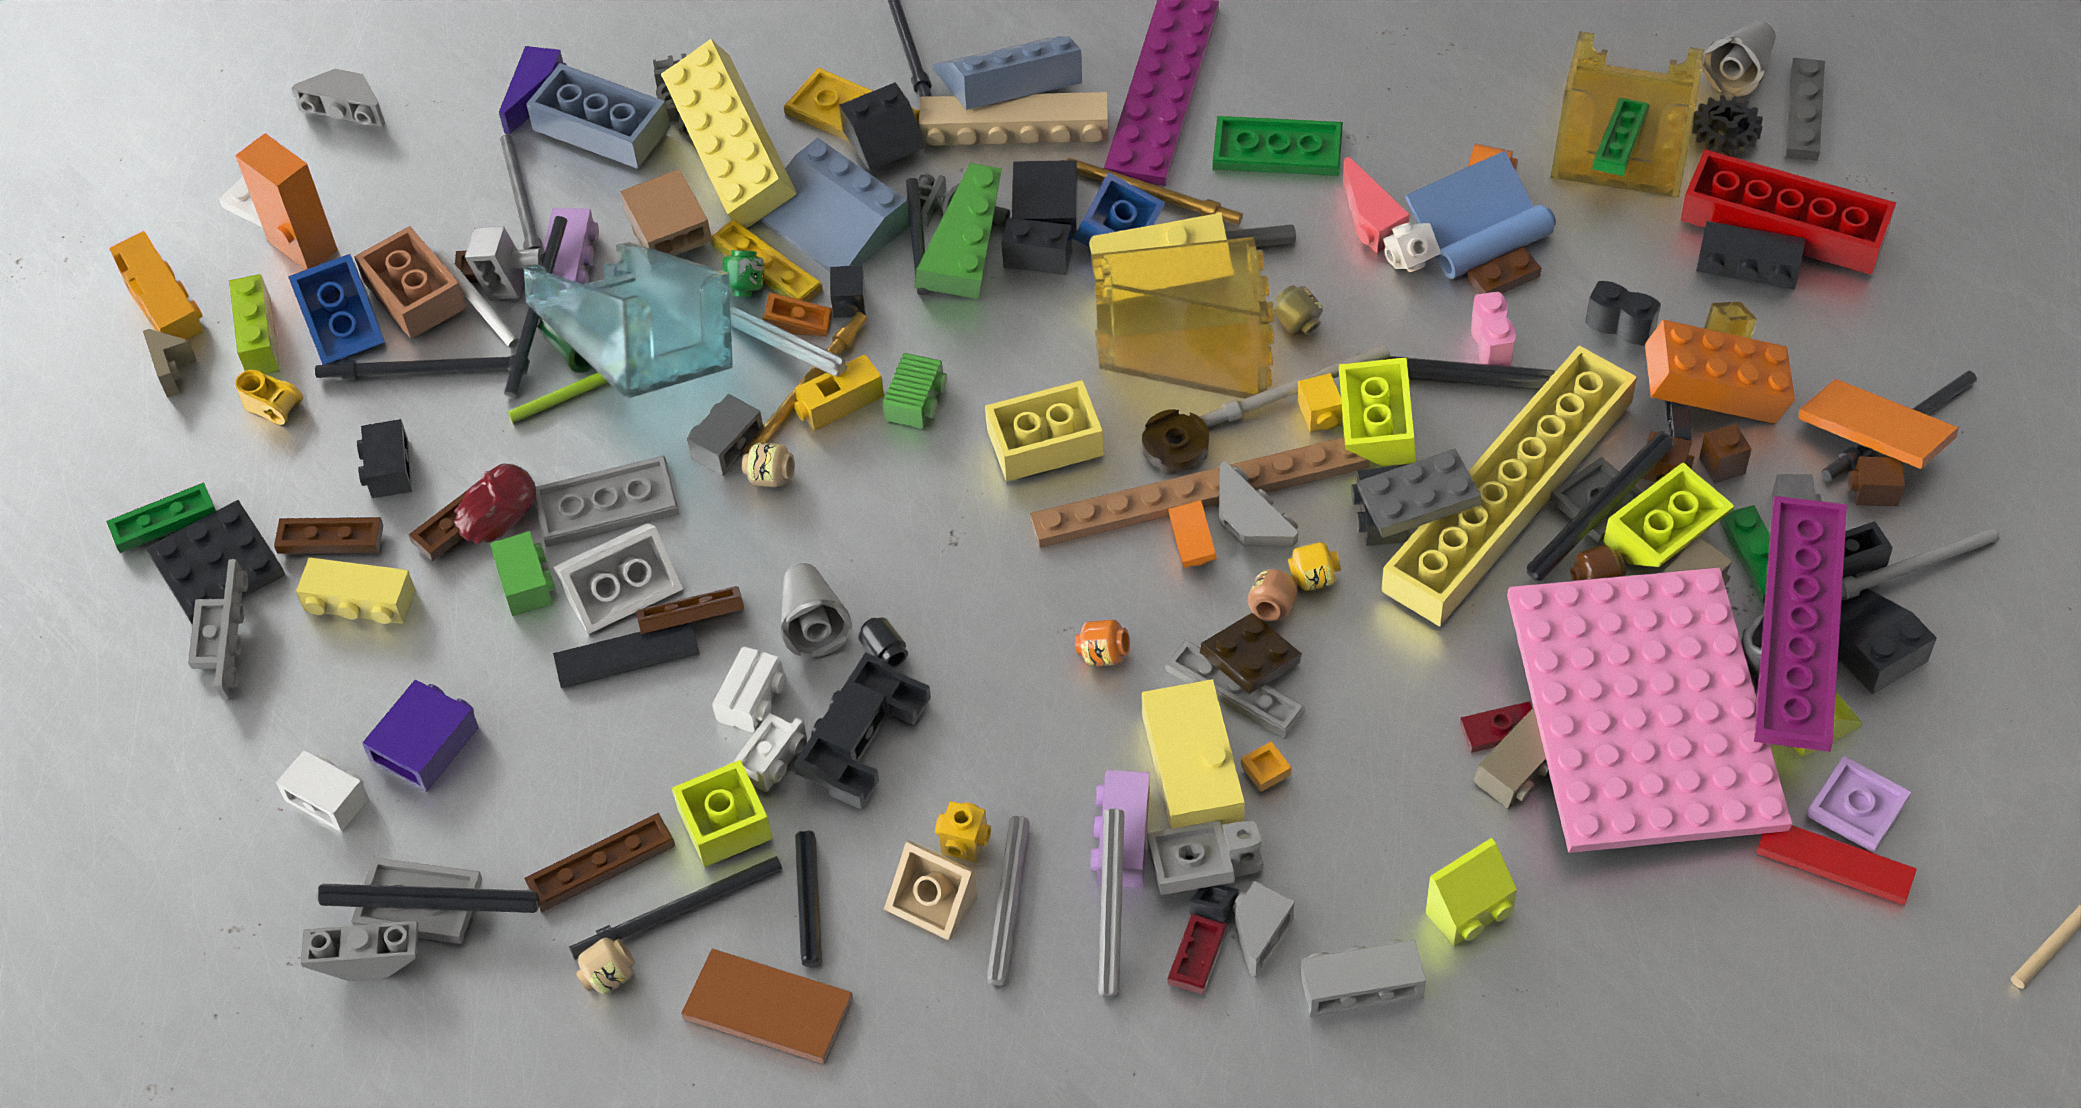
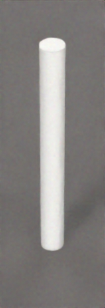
(479, 302)

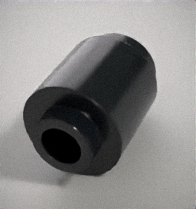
(883, 641)

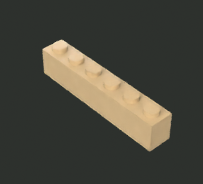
(1018, 120)

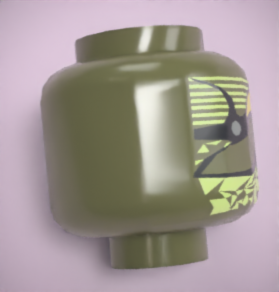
(1298, 310)

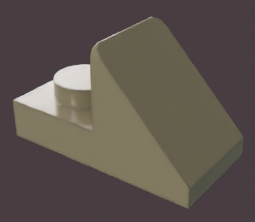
(167, 356)

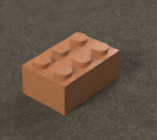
(410, 282)

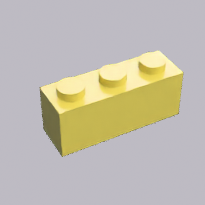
(355, 590)

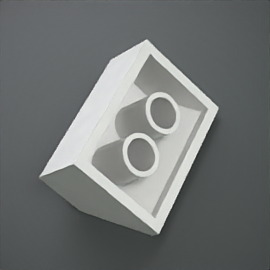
(618, 577)

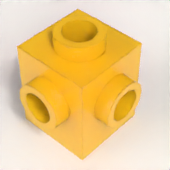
(963, 831)

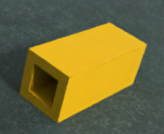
(834, 397)

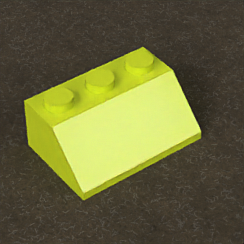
(1378, 411)
(1665, 518)

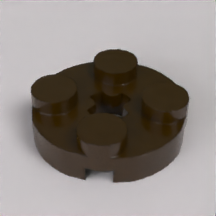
(1171, 456)

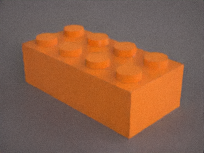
(1719, 371)

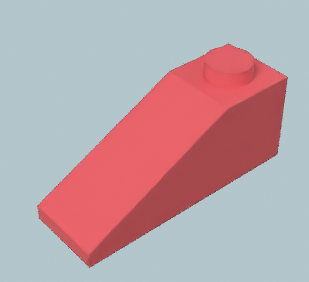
(1371, 207)

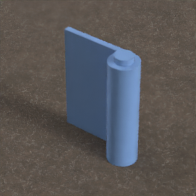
(1480, 214)

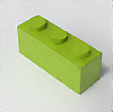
(254, 324)

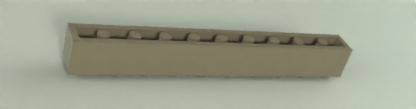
(1520, 756)

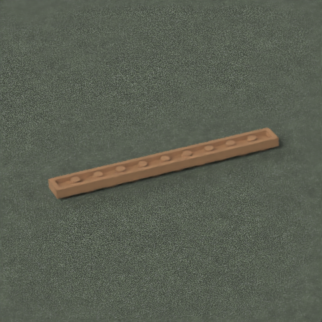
(1154, 500)

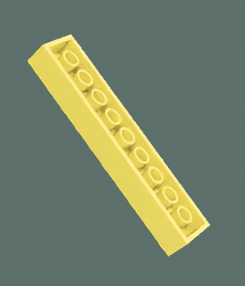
(1514, 481)

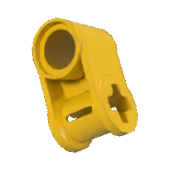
(267, 395)

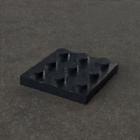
(198, 557)

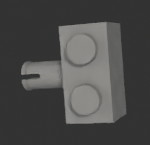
(499, 263)

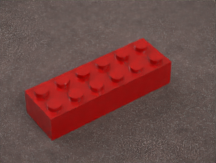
(1836, 221)

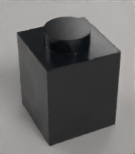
(847, 290)

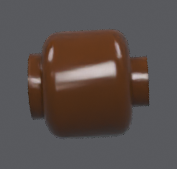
(1598, 564)

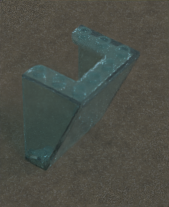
(646, 323)

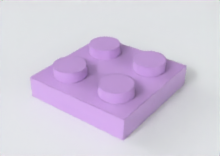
(1858, 804)

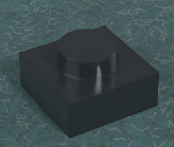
(1214, 902)

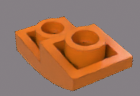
(1192, 534)

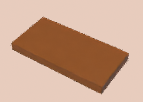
(767, 1006)

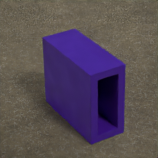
(421, 734)

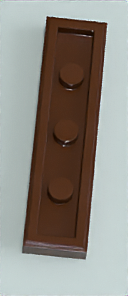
(600, 861)

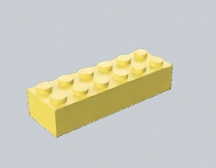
(728, 134)

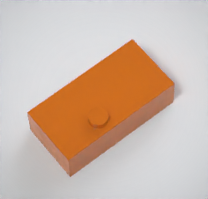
(286, 202)

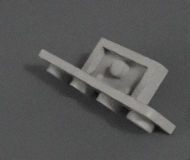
(215, 631)

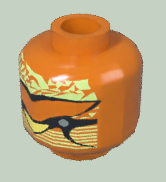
(1102, 643)

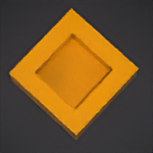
(1266, 766)

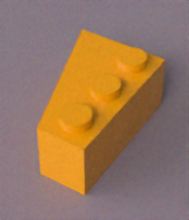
(155, 288)

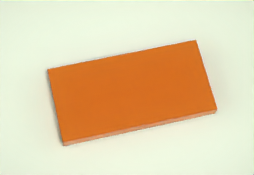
(1878, 423)

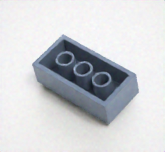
(598, 115)

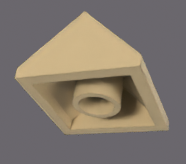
(931, 890)

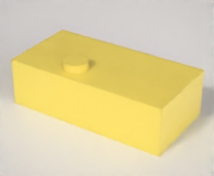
(1178, 232)
(1192, 755)

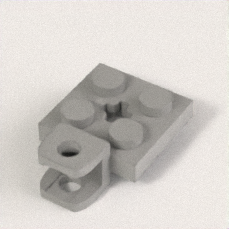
(1214, 854)

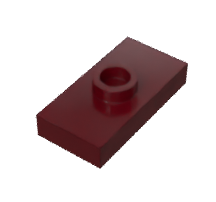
(1490, 727)
(1197, 954)

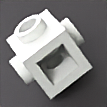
(1411, 246)

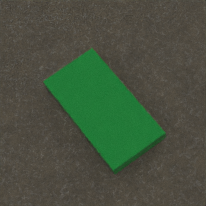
(1277, 145)

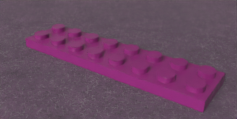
(1162, 89)
(1801, 624)

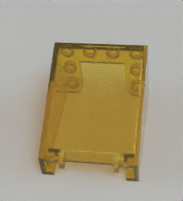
(1590, 102)
(1186, 315)

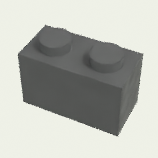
(724, 434)

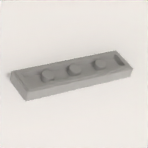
(1263, 706)

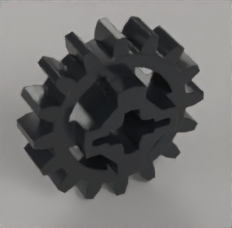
(1727, 125)

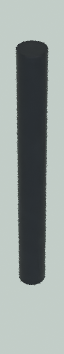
(916, 225)

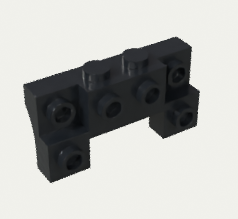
(852, 723)

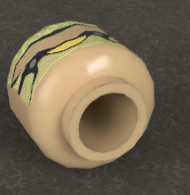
(768, 465)
(605, 966)

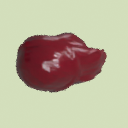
(495, 503)

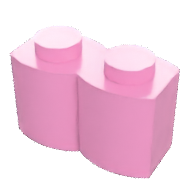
(1493, 329)

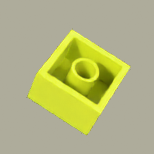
(722, 813)

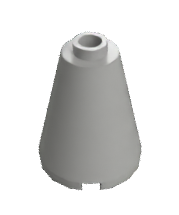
(1739, 59)
(812, 613)

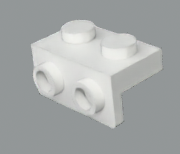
(771, 750)

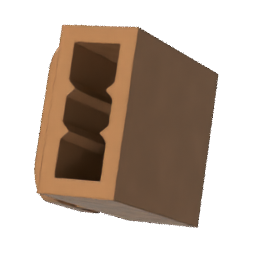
(666, 214)

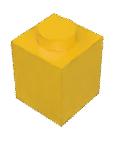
(1320, 402)

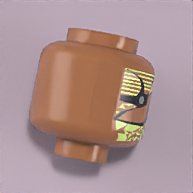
(1272, 595)

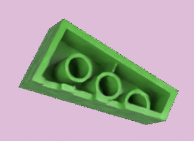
(960, 244)

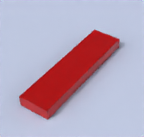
(1839, 862)

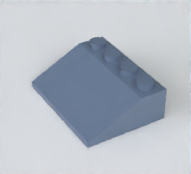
(1012, 71)
(838, 209)

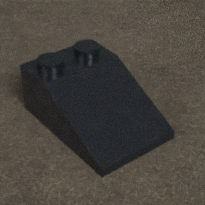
(1881, 640)

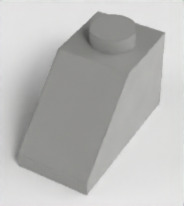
(1261, 923)

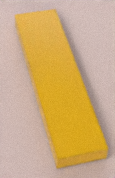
(779, 271)

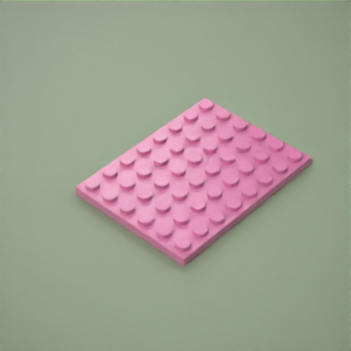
(1646, 710)

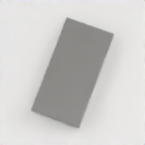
(605, 501)

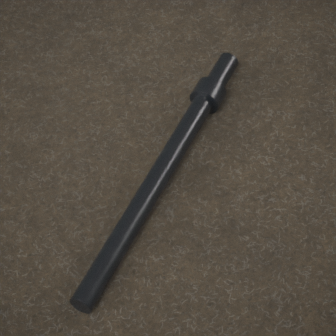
(919, 79)
(519, 362)
(351, 369)
(1849, 458)
(679, 905)

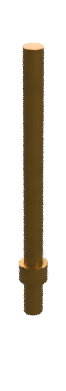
(1204, 207)
(841, 342)

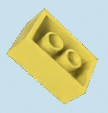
(1044, 430)

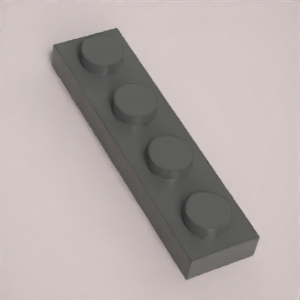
(1805, 109)

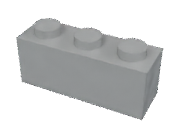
(1362, 977)

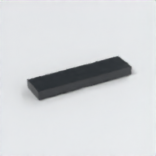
(624, 654)

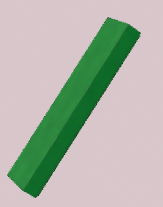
(1621, 136)

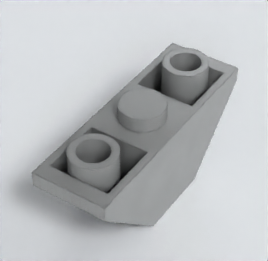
(340, 96)
(1250, 512)
(360, 950)

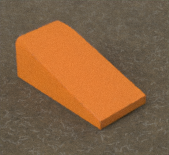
(797, 315)

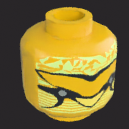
(1314, 566)

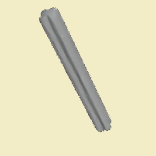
(787, 342)
(1008, 901)
(1111, 903)

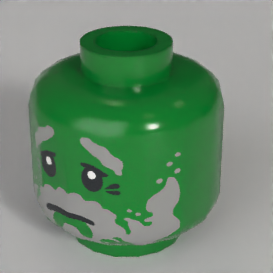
(744, 271)

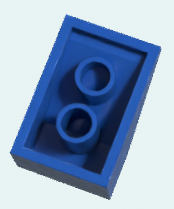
(337, 309)

